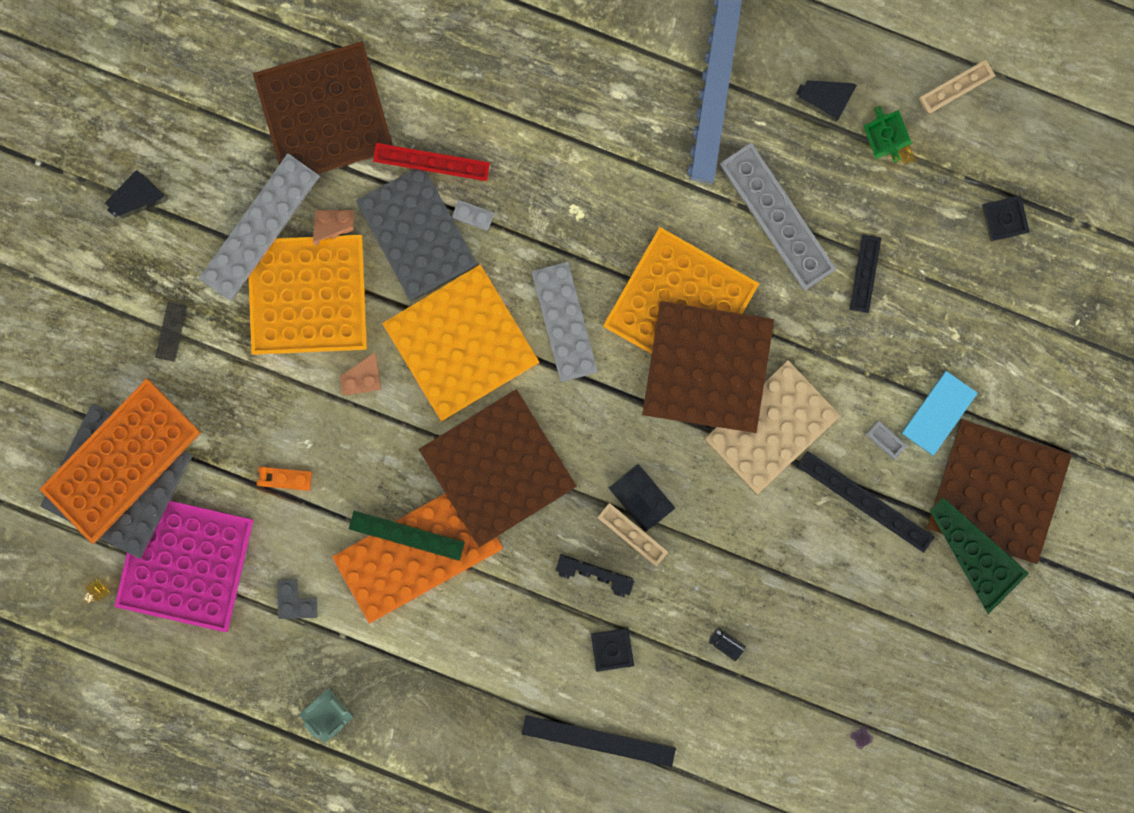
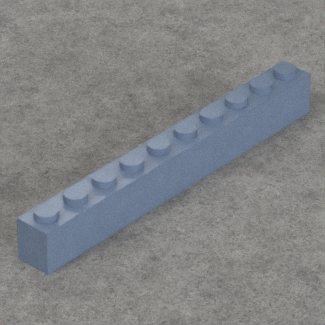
(715, 91)

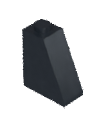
(825, 97)
(134, 196)

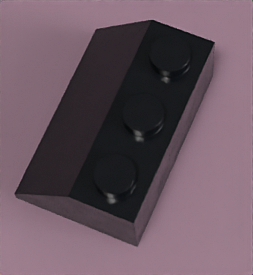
(641, 497)

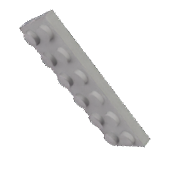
(564, 322)

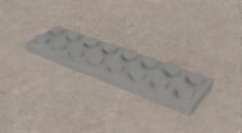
(777, 216)
(259, 227)

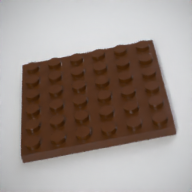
(318, 126)
(708, 367)
(497, 468)
(1003, 487)

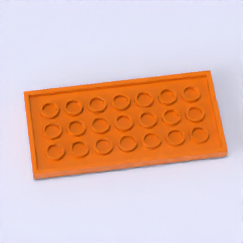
(120, 461)
(391, 574)

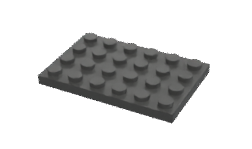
(416, 233)

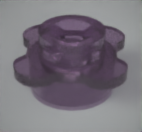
(860, 743)

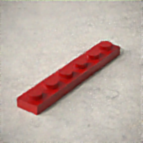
(431, 162)

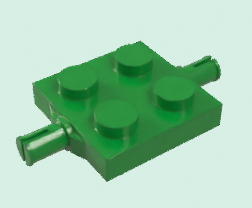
(887, 134)

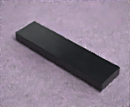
(865, 273)

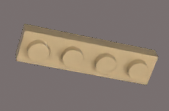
(956, 87)
(632, 534)

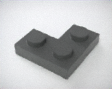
(290, 606)

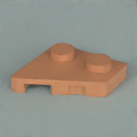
(332, 224)
(362, 377)

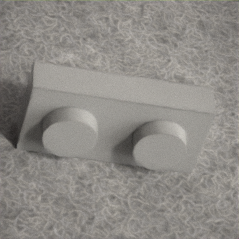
(473, 215)

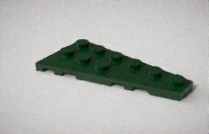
(982, 560)

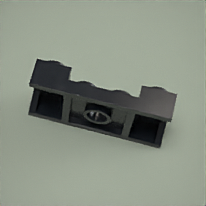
(620, 583)

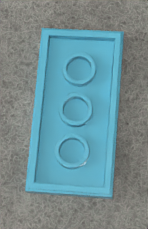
(939, 413)

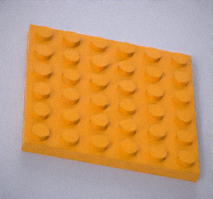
(679, 275)
(309, 297)
(460, 343)

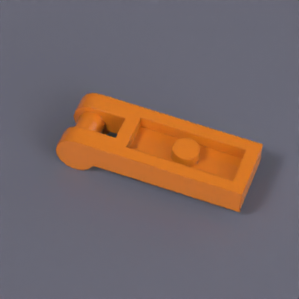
(285, 478)

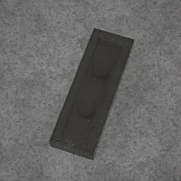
(171, 332)

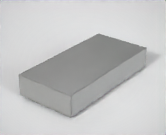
(886, 440)

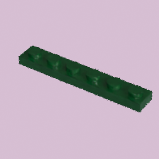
(406, 535)

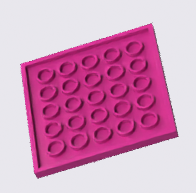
(188, 567)

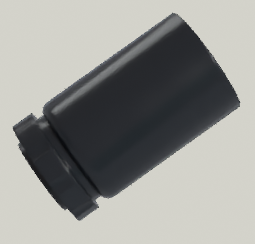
(726, 644)

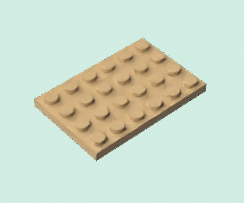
(788, 422)

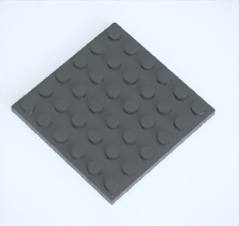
(138, 523)

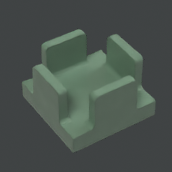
(325, 716)

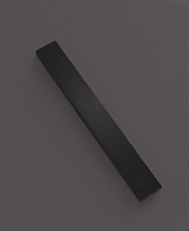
(865, 501)
(598, 740)

